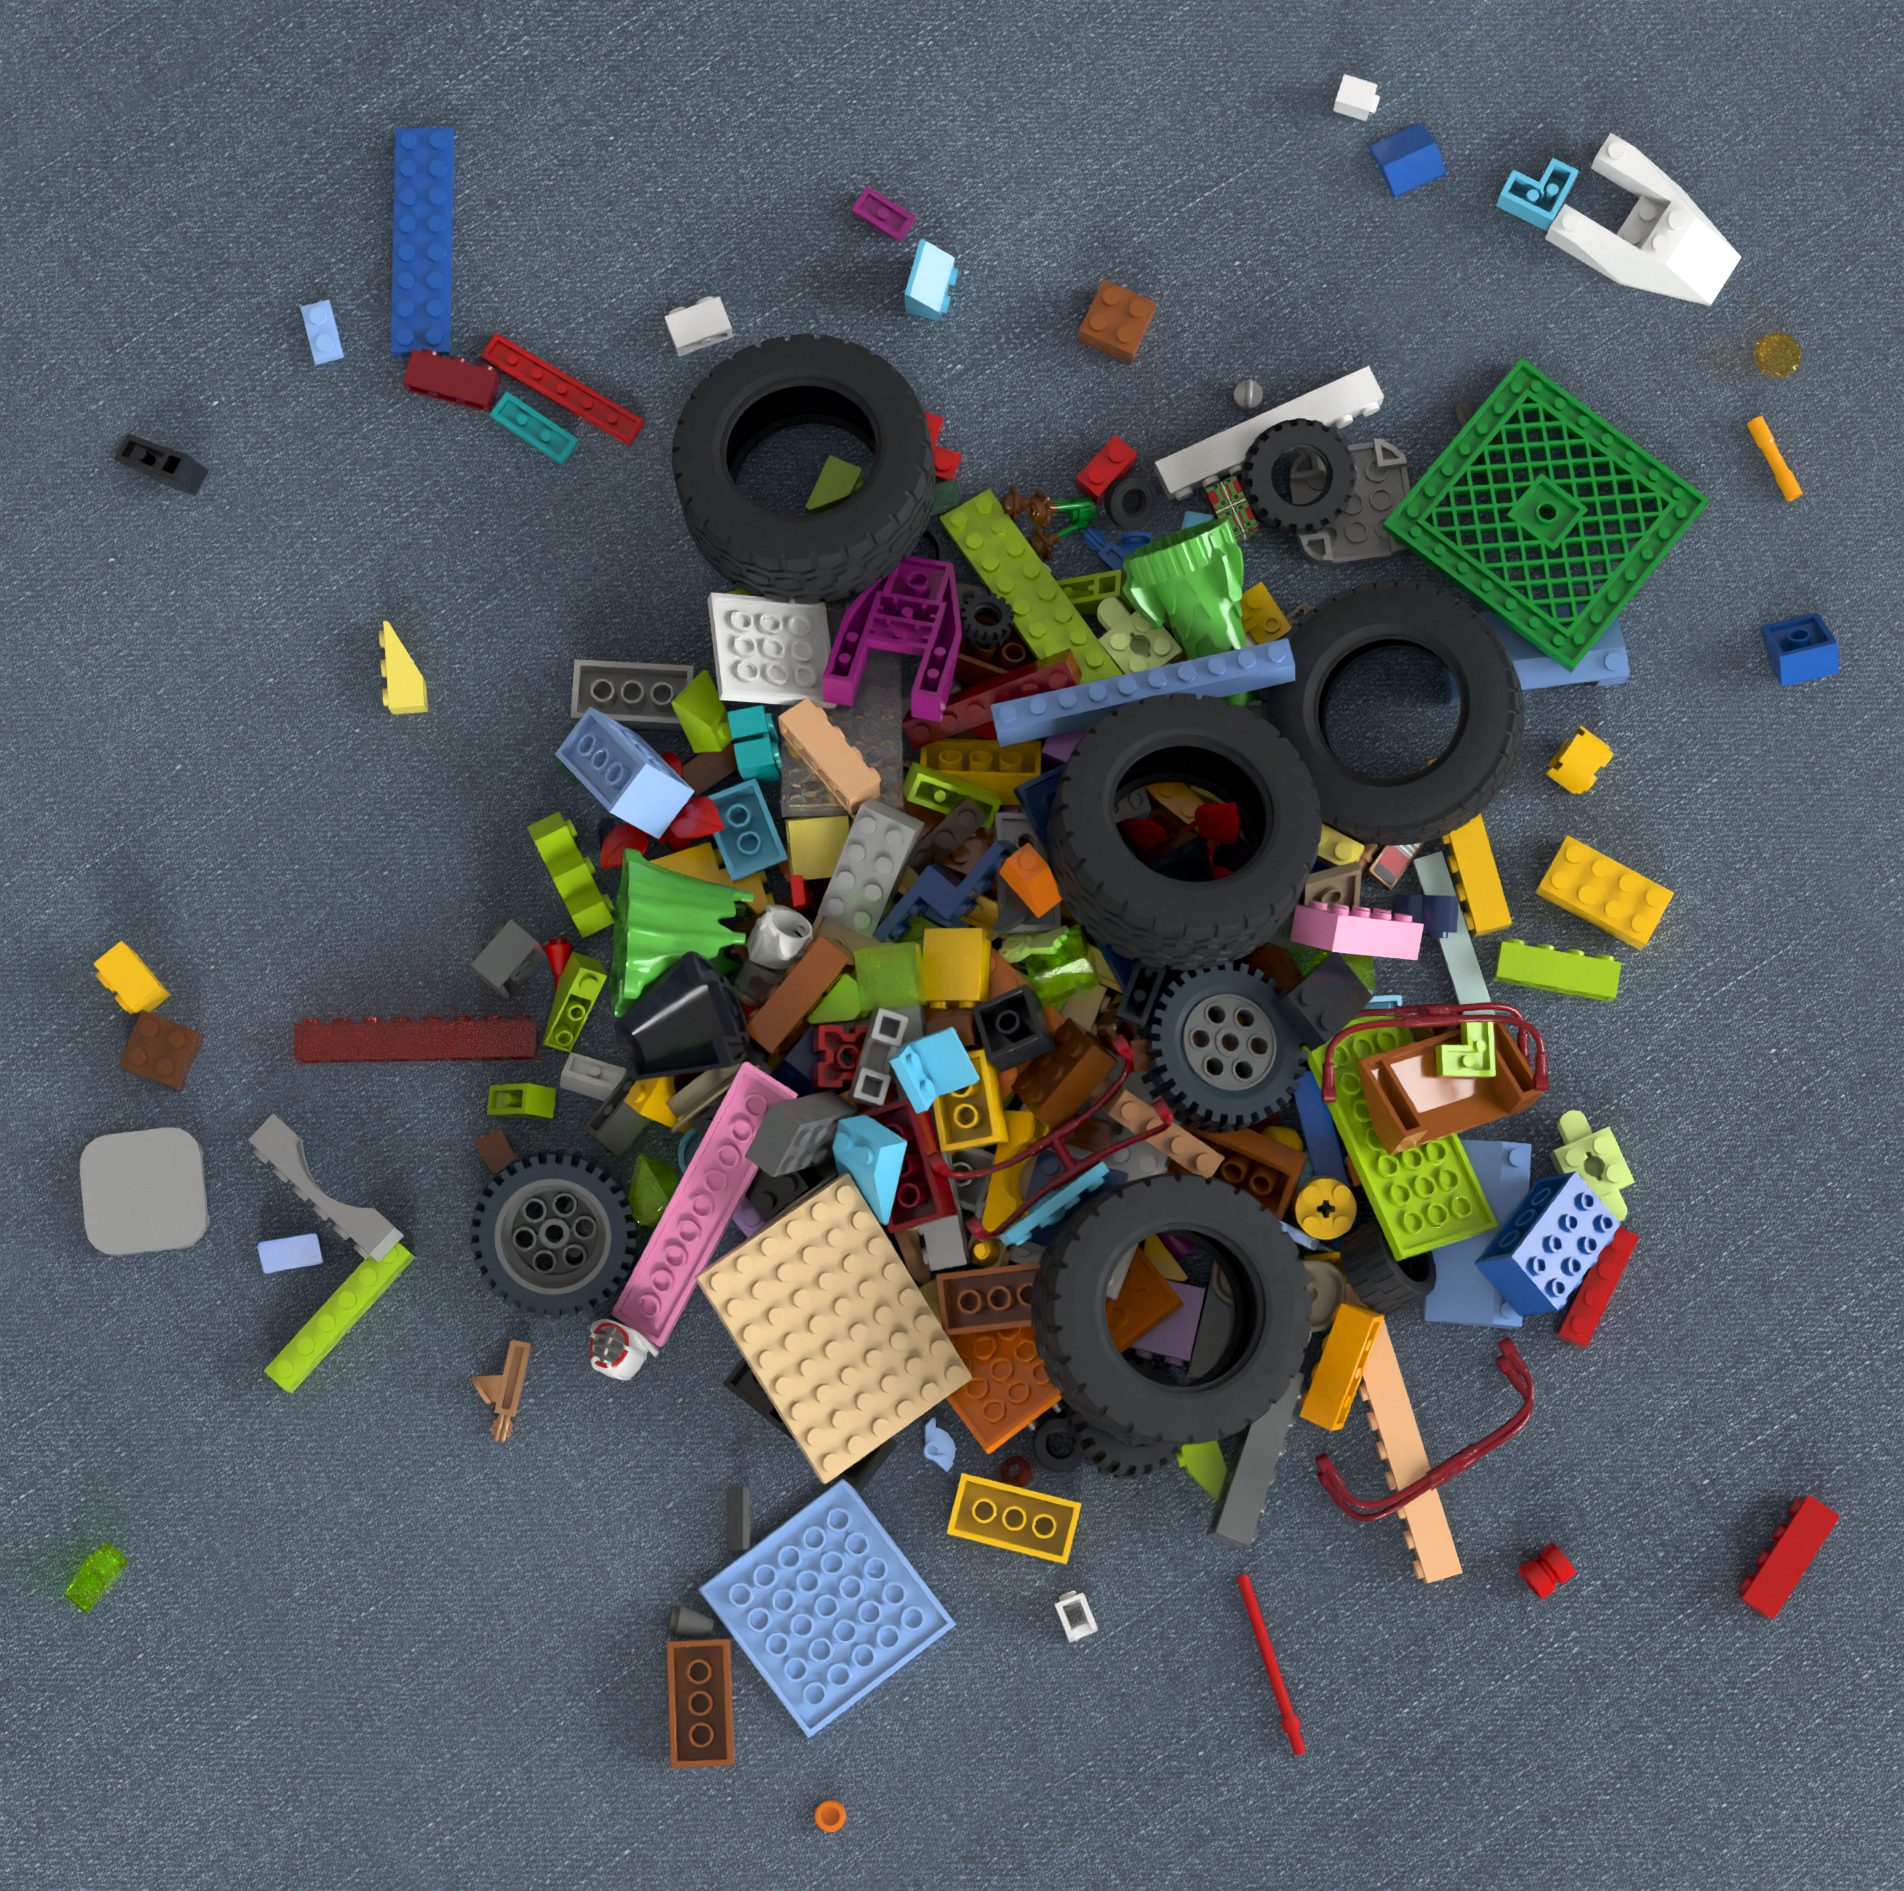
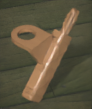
(505, 1388)

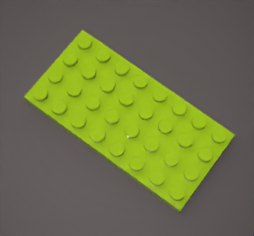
(1420, 1194)

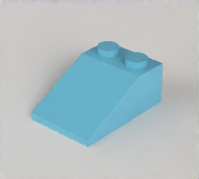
(749, 833)
(872, 1159)

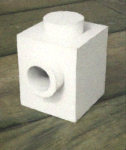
(1356, 98)

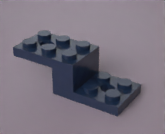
(944, 892)

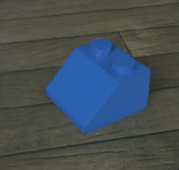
(1800, 649)

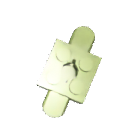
(1132, 641)
(1595, 1159)

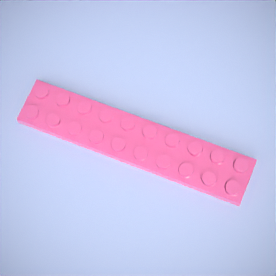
(699, 1209)

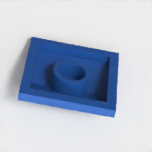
(1408, 159)

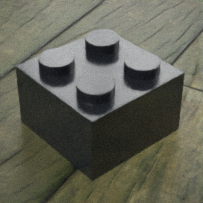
(1013, 1028)

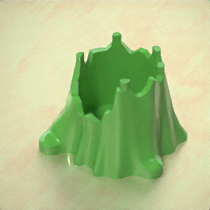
(662, 919)

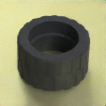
(1377, 1276)

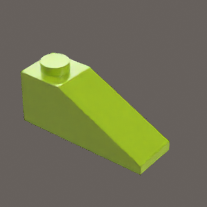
(1090, 590)
(1204, 1465)

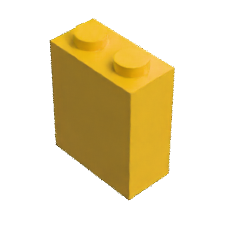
(956, 967)

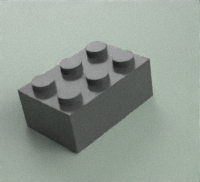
(508, 959)

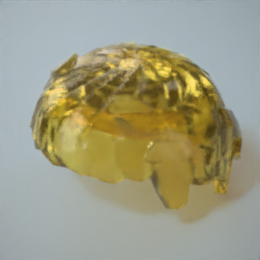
(1777, 355)

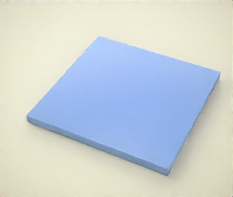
(826, 1607)

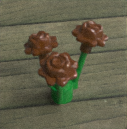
(1039, 510)

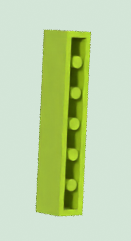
(336, 1317)

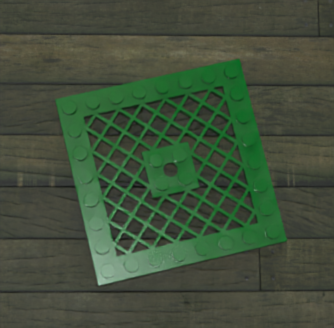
(1499, 595)

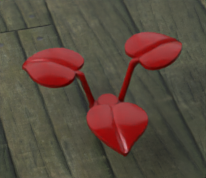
(696, 819)
(1214, 822)

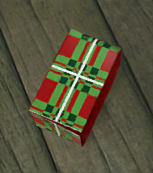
(1229, 502)

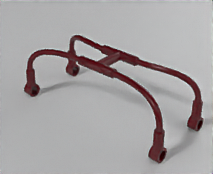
(1439, 1015)
(1053, 1139)
(1513, 1367)

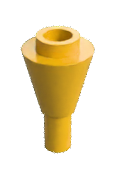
(984, 1252)

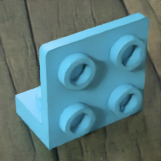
(933, 1067)

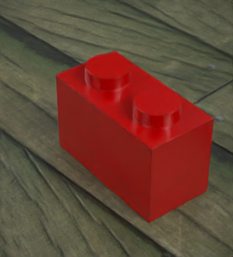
(1108, 465)

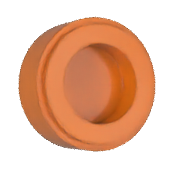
(830, 1815)

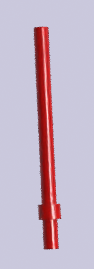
(1290, 1722)

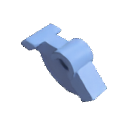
(938, 1445)

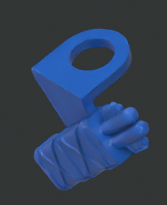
(1110, 553)

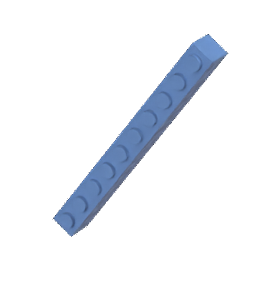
(1090, 702)

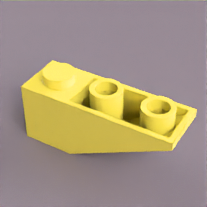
(405, 685)

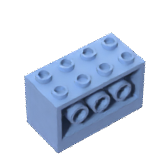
(624, 773)

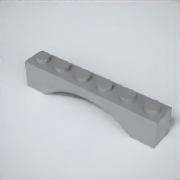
(285, 1149)

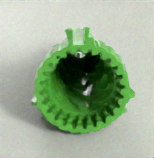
(1193, 586)

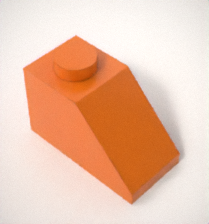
(1031, 880)

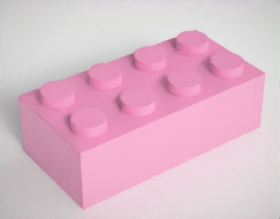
(1356, 930)

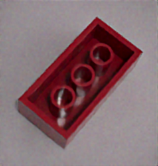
(921, 1192)

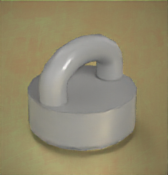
(1248, 395)

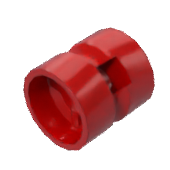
(1546, 1571)

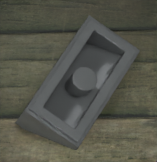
(738, 1518)

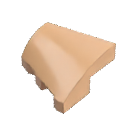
(912, 1254)

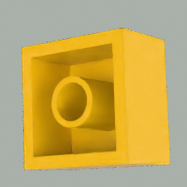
(133, 981)

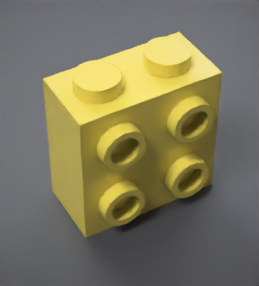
(816, 844)

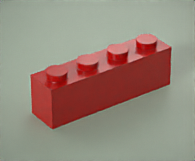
(1596, 1290)
(1788, 1556)

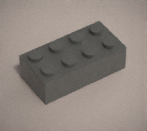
(799, 1133)

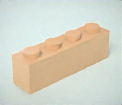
(829, 755)

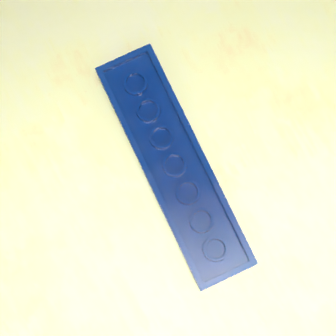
(422, 240)

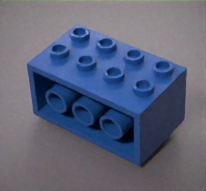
(1548, 1244)

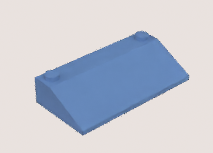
(1604, 663)
(1461, 1289)

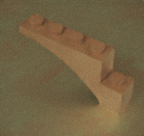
(1173, 1142)

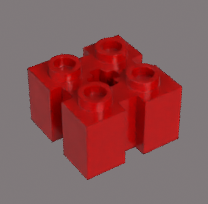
(831, 1043)

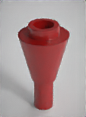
(558, 954)

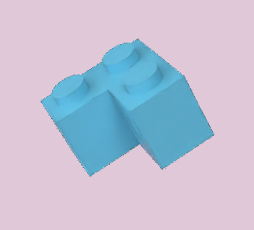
(1537, 200)

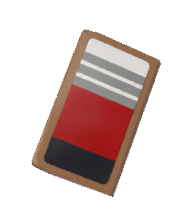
(1392, 863)

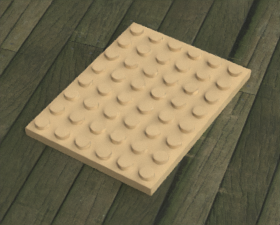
(833, 1327)

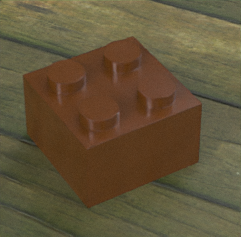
(161, 1050)

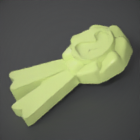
(1022, 945)

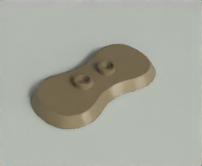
(1325, 1284)

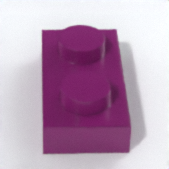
(883, 214)

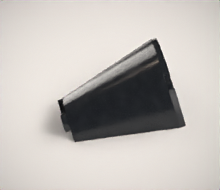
(684, 1023)

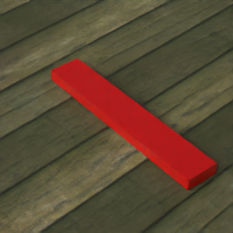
(562, 389)

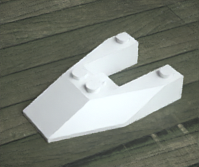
(1664, 241)

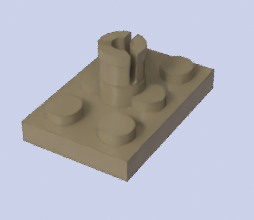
(1334, 885)

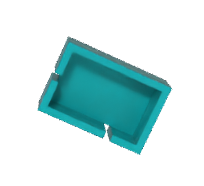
(757, 744)

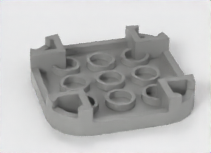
(1357, 531)
(144, 1191)

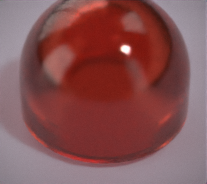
(1022, 1477)

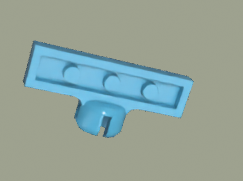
(1053, 1205)

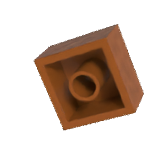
(1117, 321)

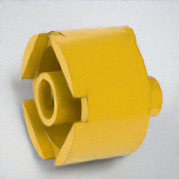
(1578, 761)
(1336, 1220)

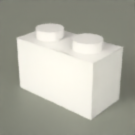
(698, 325)

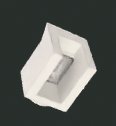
(1075, 1615)

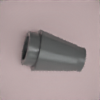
(688, 1623)

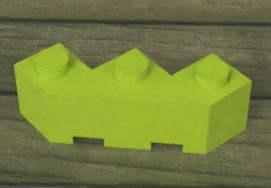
(572, 874)

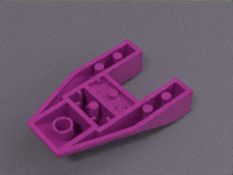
(903, 613)

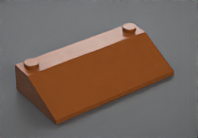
(1417, 1107)

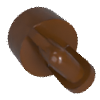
(1110, 1027)

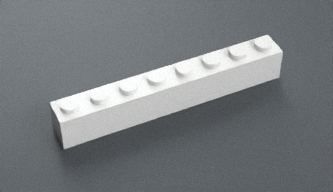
(1225, 452)

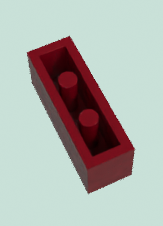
(451, 380)

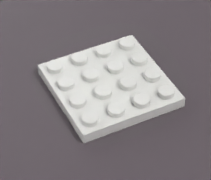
(769, 649)

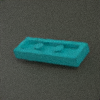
(534, 428)

